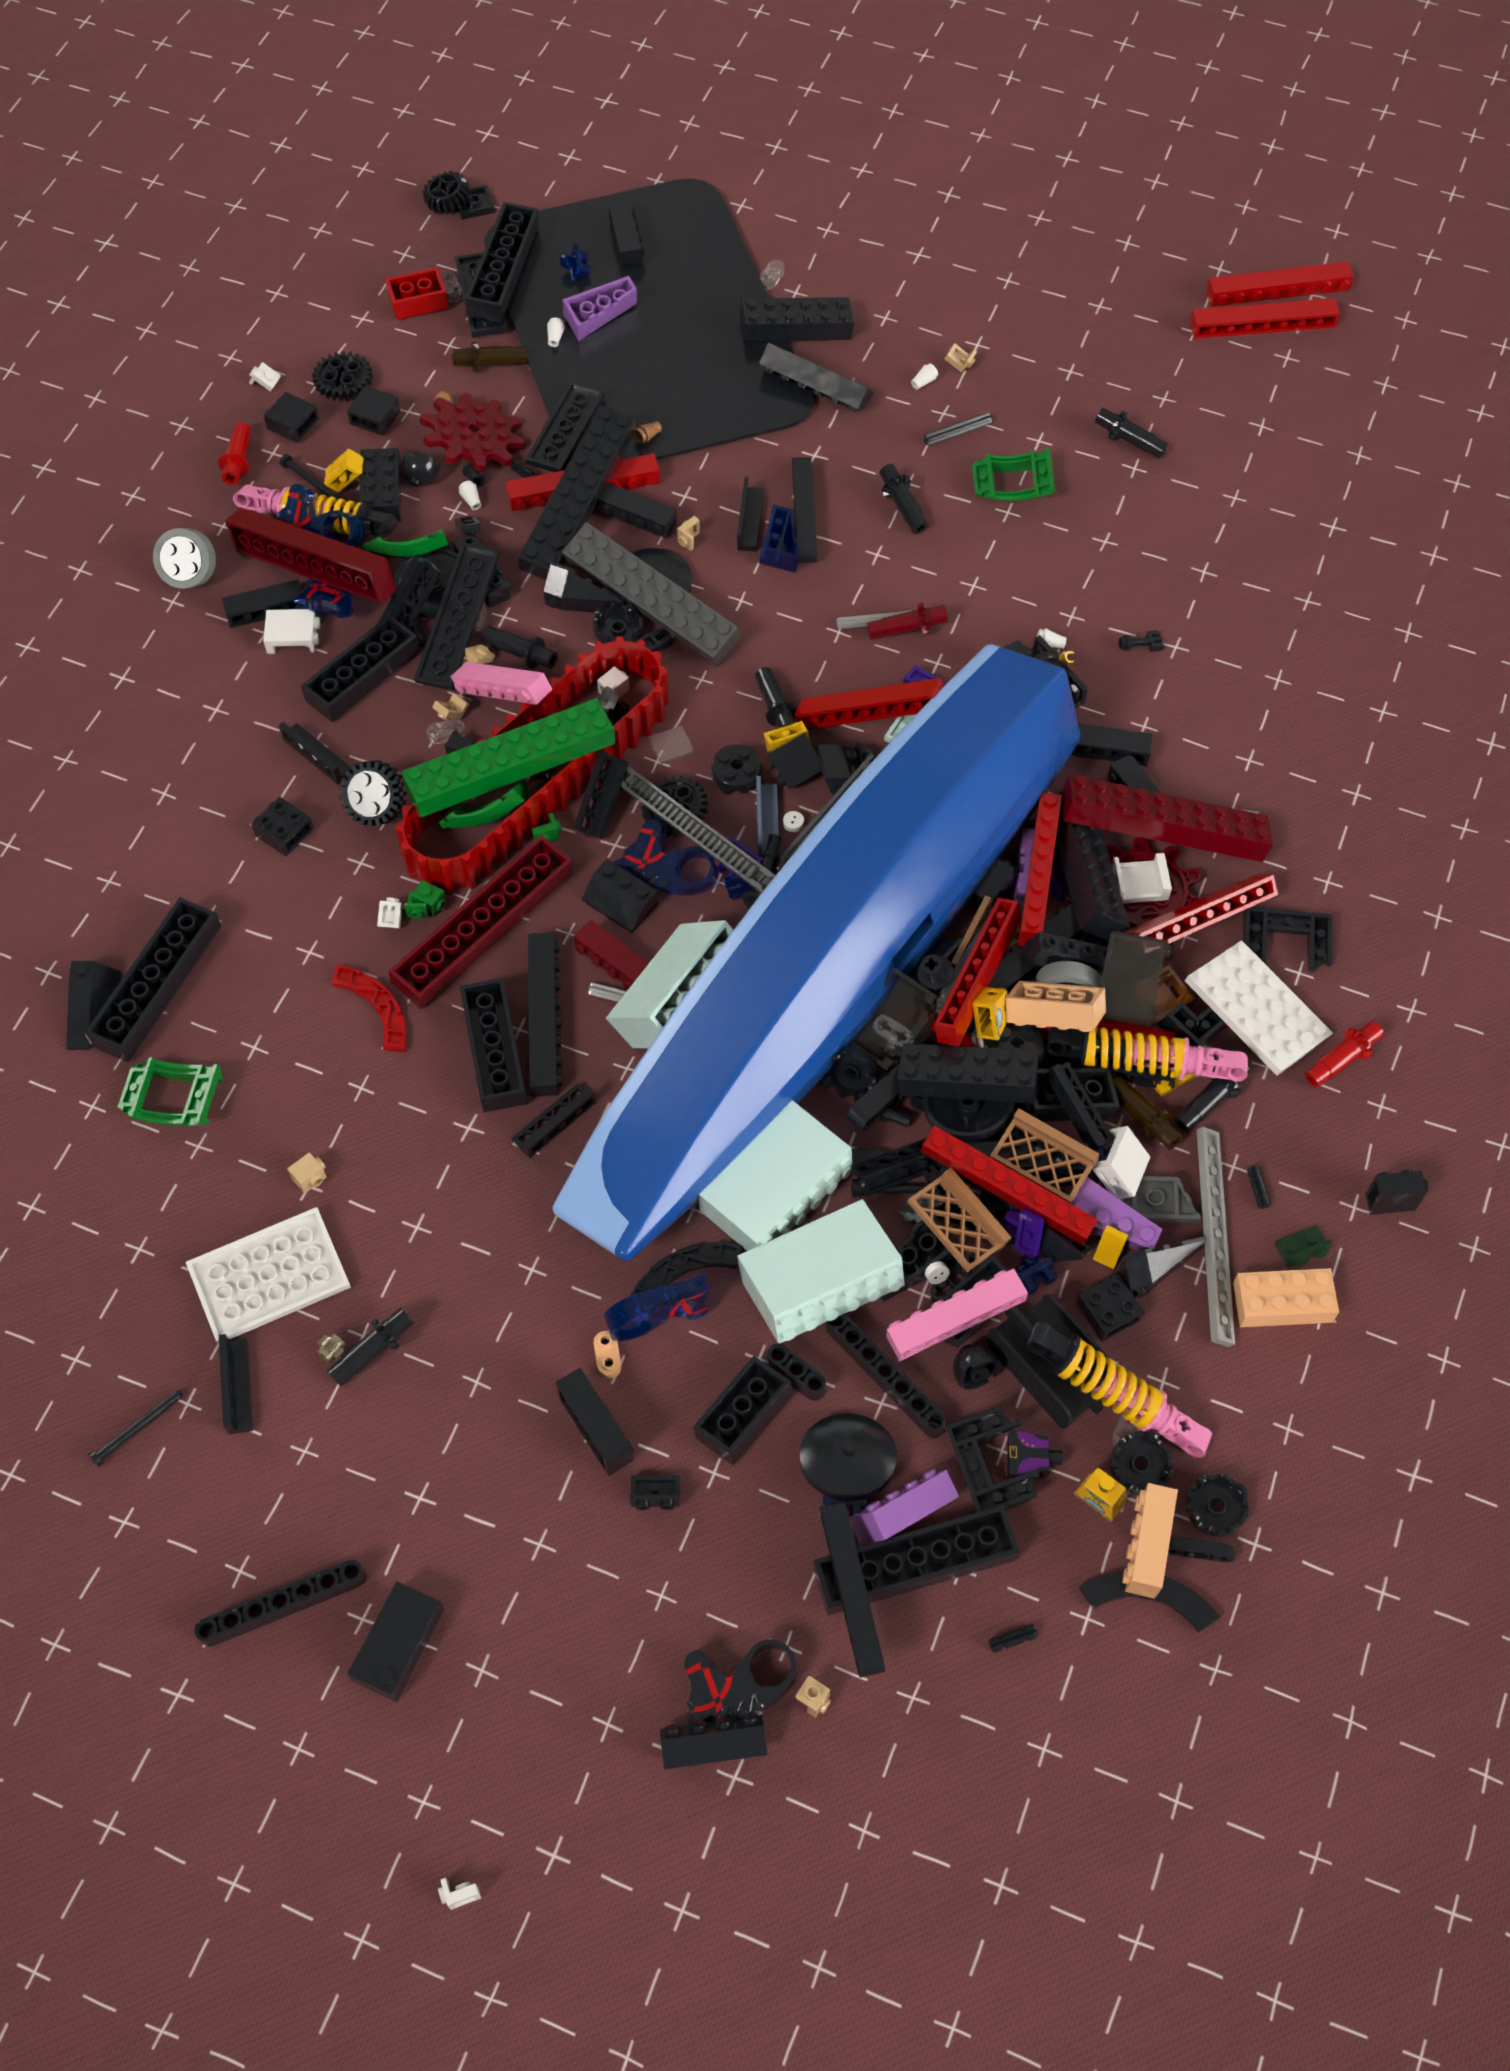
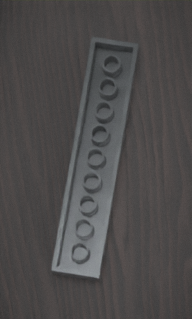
(652, 594)

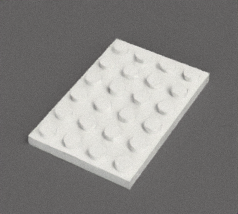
(1259, 1007)
(267, 1275)

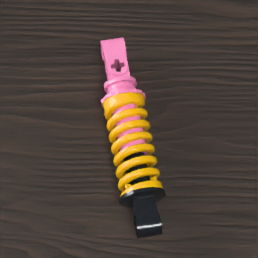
(272, 501)
(1148, 1053)
(1139, 1402)

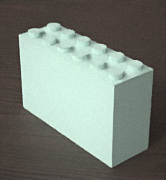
(666, 981)
(777, 1179)
(821, 1271)

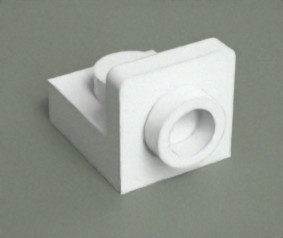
(390, 913)
(463, 1895)

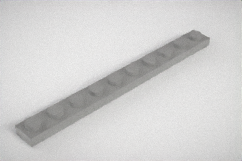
(1216, 1237)

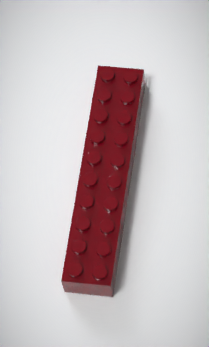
(311, 555)
(1166, 818)
(480, 922)

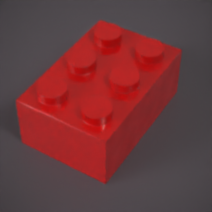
(416, 293)

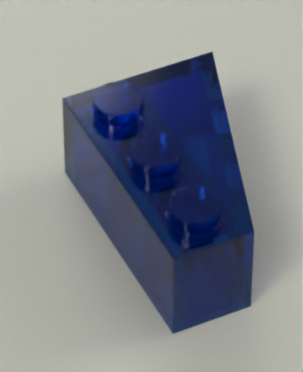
(780, 541)

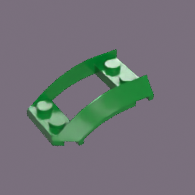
(1039, 462)
(408, 548)
(488, 812)
(198, 1101)

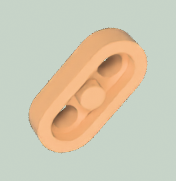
(607, 1353)

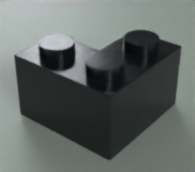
(1187, 1025)

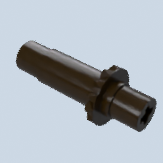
(488, 356)
(1155, 1123)

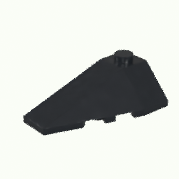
(572, 593)
(87, 993)
(919, 1252)
(1148, 1268)

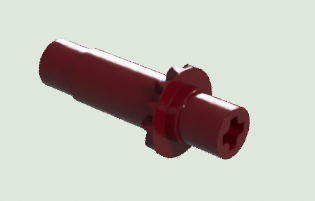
(911, 621)

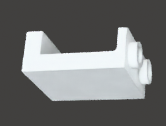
(291, 628)
(1143, 880)
(1124, 1165)

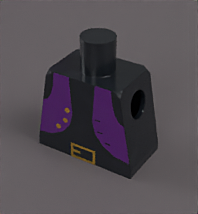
(1030, 1452)

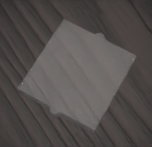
(671, 745)

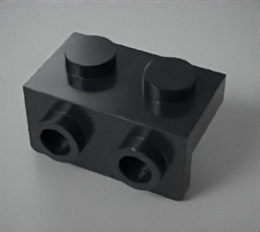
(655, 1491)

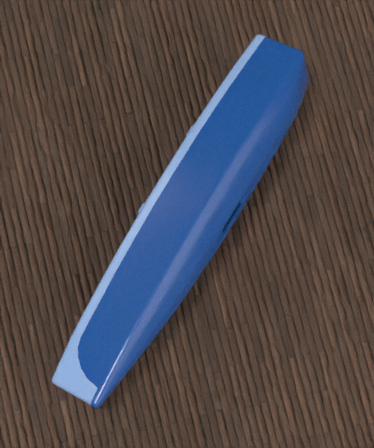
(817, 944)

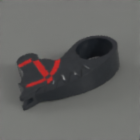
(733, 1696)

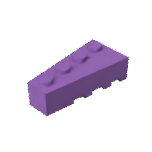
(598, 306)
(1023, 863)
(1115, 1213)
(903, 1507)

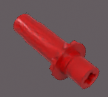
(233, 461)
(1356, 1044)

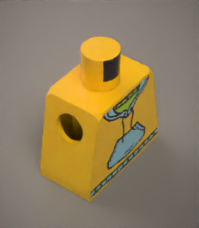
(990, 1013)
(1102, 1493)

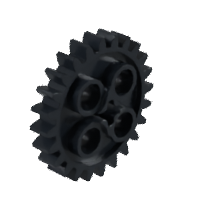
(342, 375)
(694, 801)

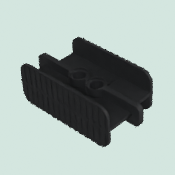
(1053, 1393)

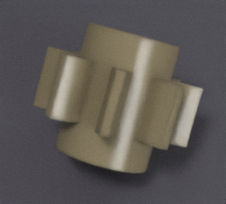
(331, 1348)

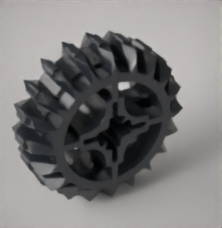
(446, 192)

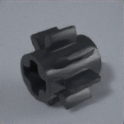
(620, 709)

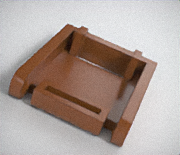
(1165, 999)

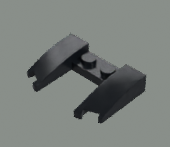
(1314, 925)
(965, 1437)

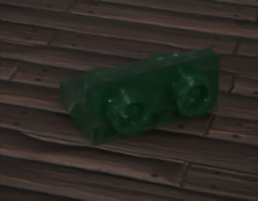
(1302, 1246)

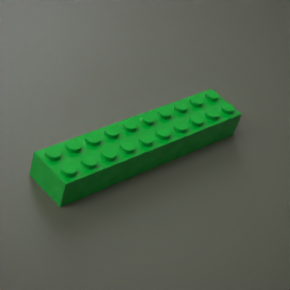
(508, 757)

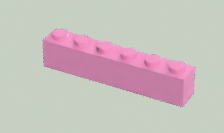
(501, 683)
(956, 1314)

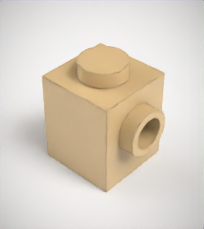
(307, 1172)

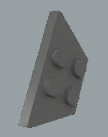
(1163, 1200)

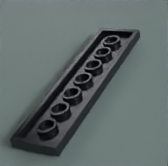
(457, 615)

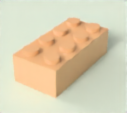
(1055, 1005)
(1285, 1297)
(1150, 1541)

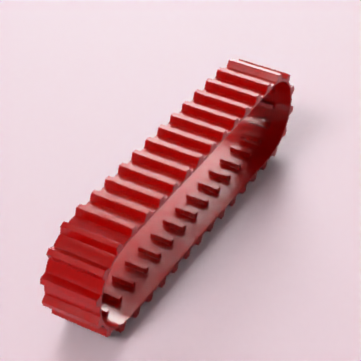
(567, 784)

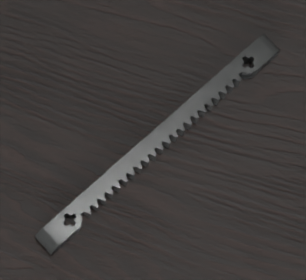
(696, 830)

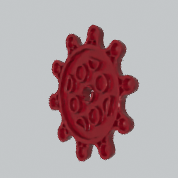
(454, 433)
(1180, 879)

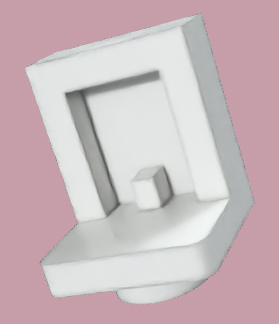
(264, 376)

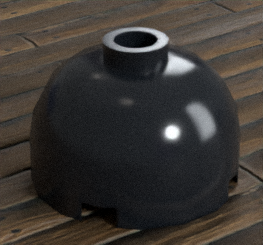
(419, 468)
(975, 1365)

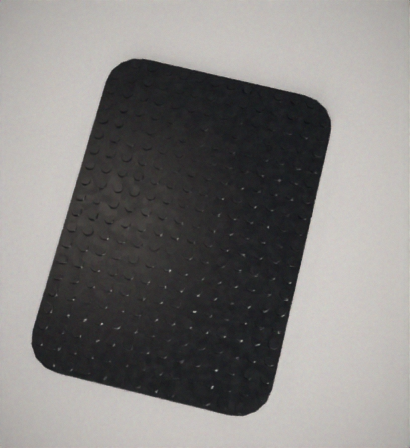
(682, 344)

